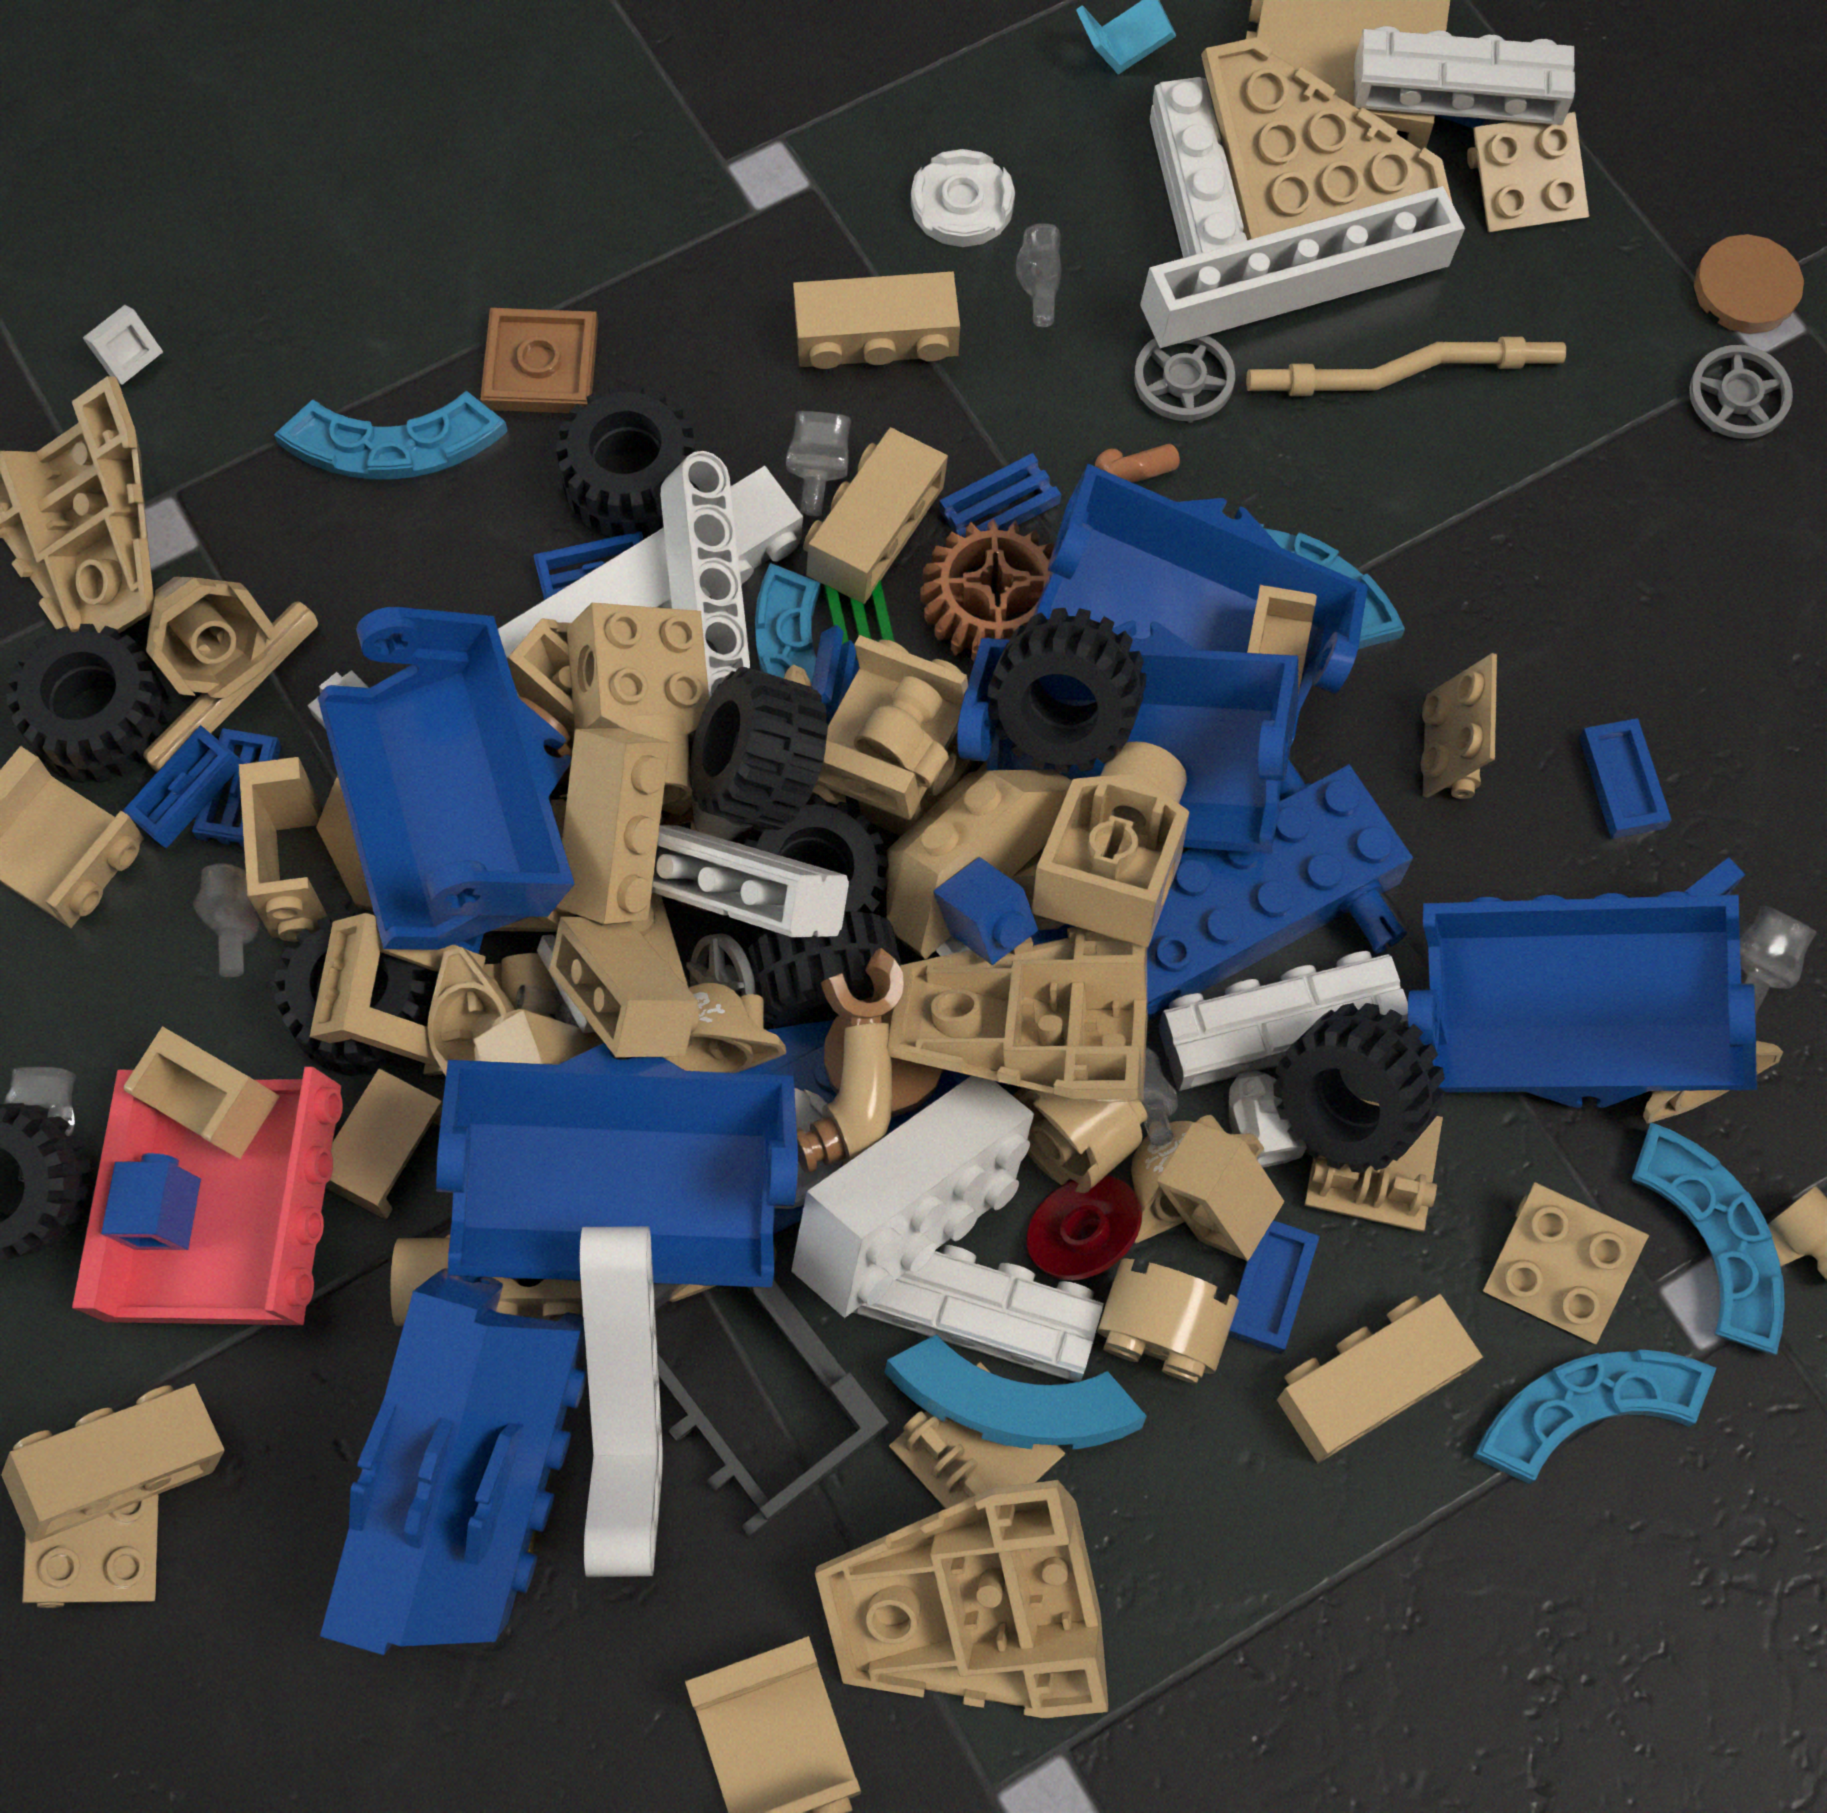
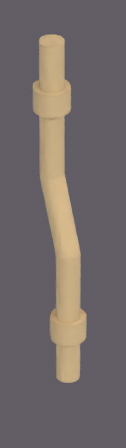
(1506, 353)

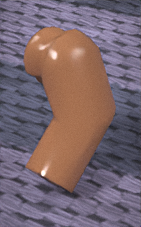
(1139, 465)

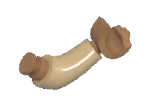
(864, 1101)

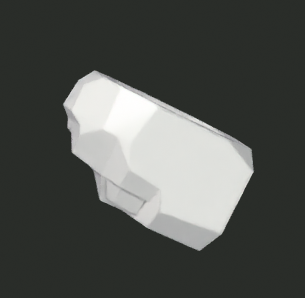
(1255, 1112)

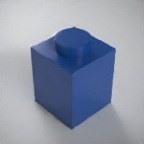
(986, 910)
(151, 1204)

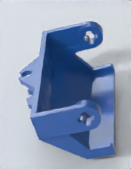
(1194, 573)
(1213, 710)
(446, 782)
(1587, 996)
(615, 1147)
(456, 1470)

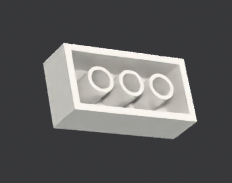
(911, 1194)

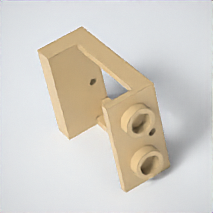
(347, 990)

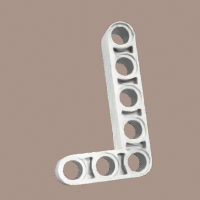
(623, 1401)

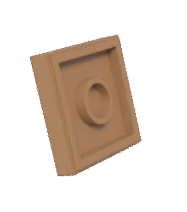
(539, 359)

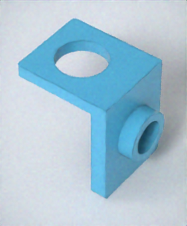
(1130, 34)

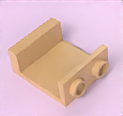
(880, 673)
(273, 799)
(58, 843)
(774, 1734)

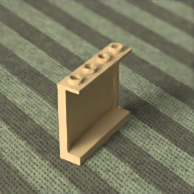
(1326, 37)

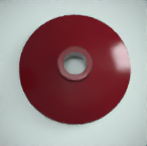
(1084, 1232)

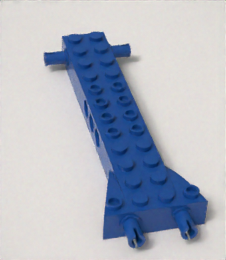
(1220, 914)

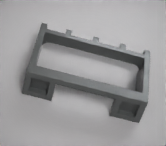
(840, 1386)

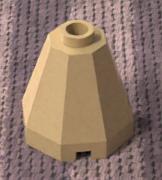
(207, 635)

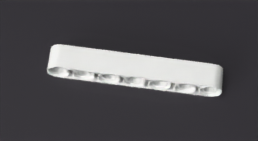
(715, 569)

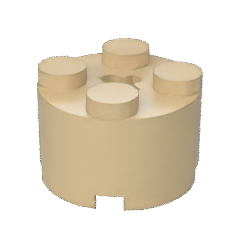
(1080, 1137)
(1166, 1318)

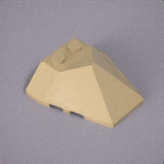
(81, 517)
(1040, 1018)
(975, 1606)

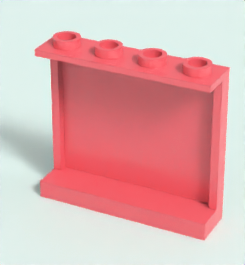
(250, 1223)

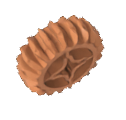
(953, 599)

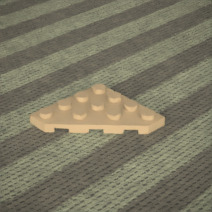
(1302, 148)

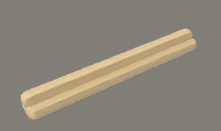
(210, 712)

